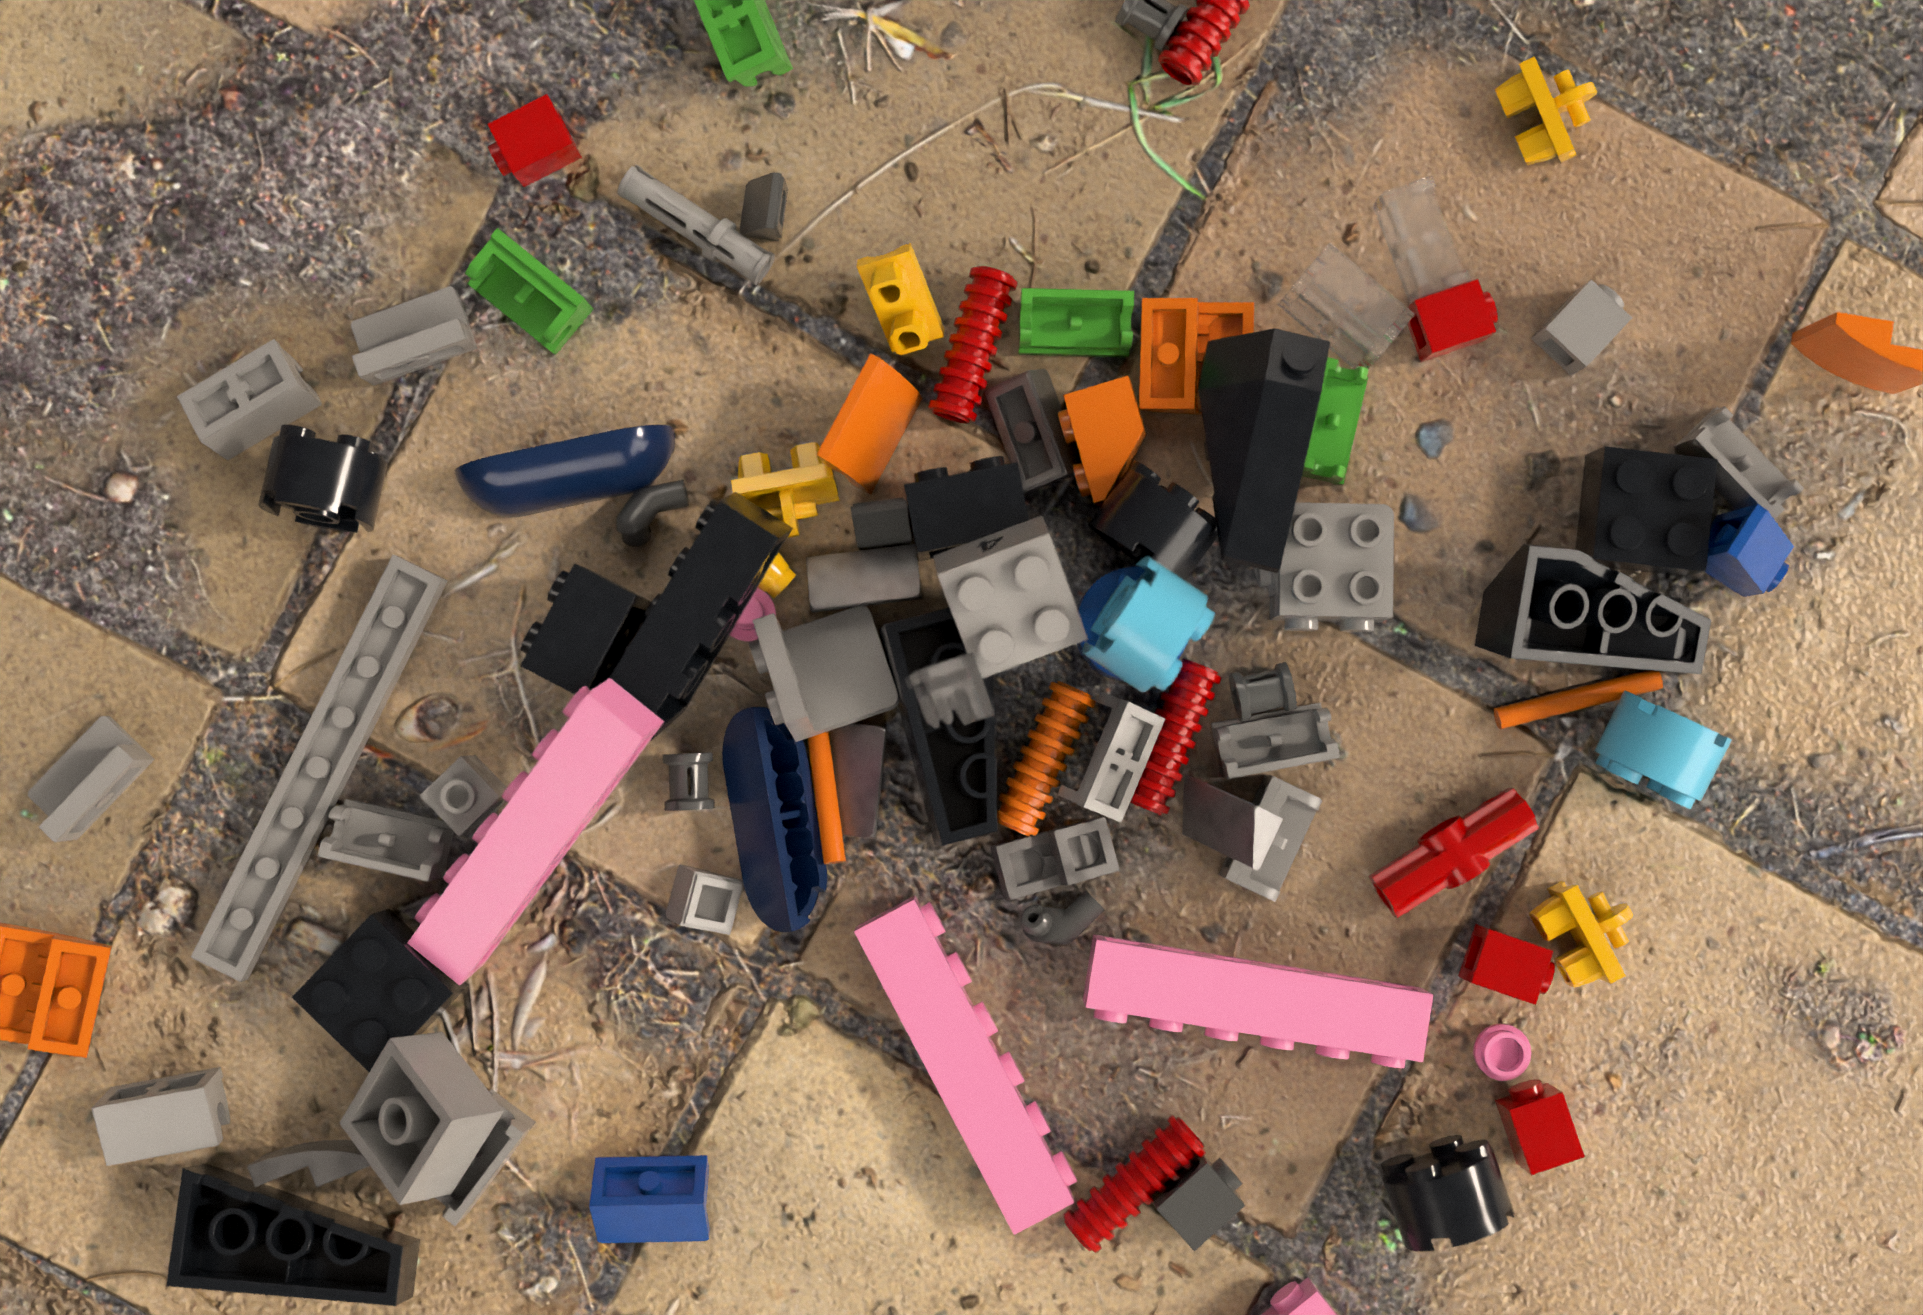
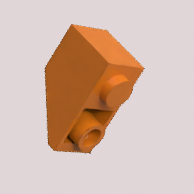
(1107, 433)

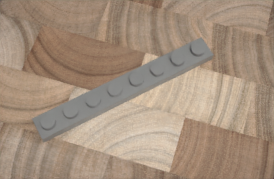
(319, 769)

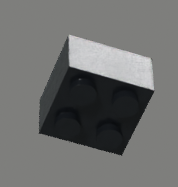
(965, 505)
(1646, 510)
(583, 630)
(376, 989)

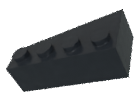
(699, 605)
(952, 761)
(283, 1244)

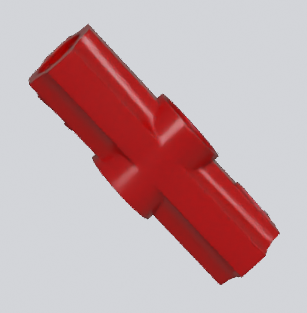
(1454, 852)

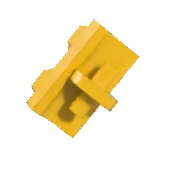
(1530, 89)
(901, 299)
(789, 492)
(1593, 956)

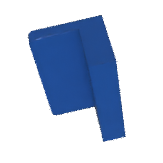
(650, 1199)

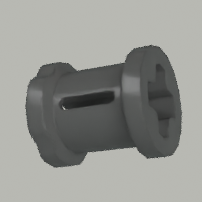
(1153, 18)
(1262, 691)
(678, 788)

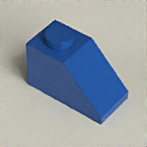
(1748, 551)

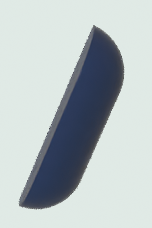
(568, 471)
(773, 819)

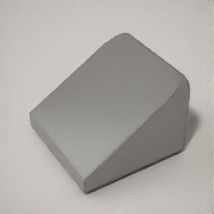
(704, 900)

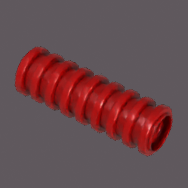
(1200, 38)
(973, 344)
(1182, 711)
(1134, 1184)

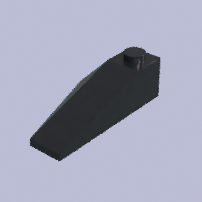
(1258, 422)
(1578, 611)

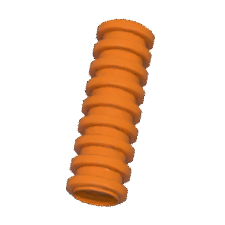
(1044, 758)

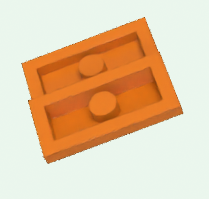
(1175, 344)
(1861, 352)
(870, 424)
(50, 989)

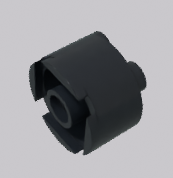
(323, 480)
(1155, 521)
(1447, 1193)

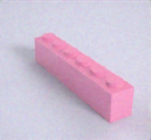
(535, 828)
(1257, 999)
(965, 1064)

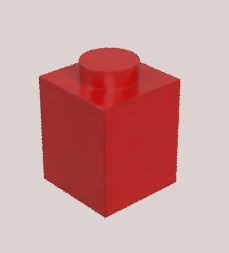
(532, 142)
(1452, 320)
(1507, 965)
(1539, 1126)

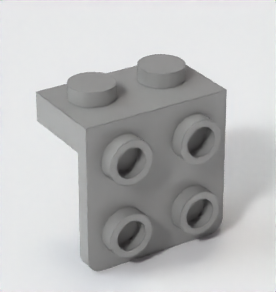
(1336, 567)
(824, 671)

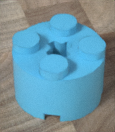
(1148, 627)
(1662, 746)

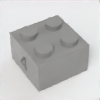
(1010, 597)
(420, 1117)

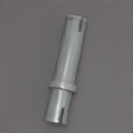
(714, 236)

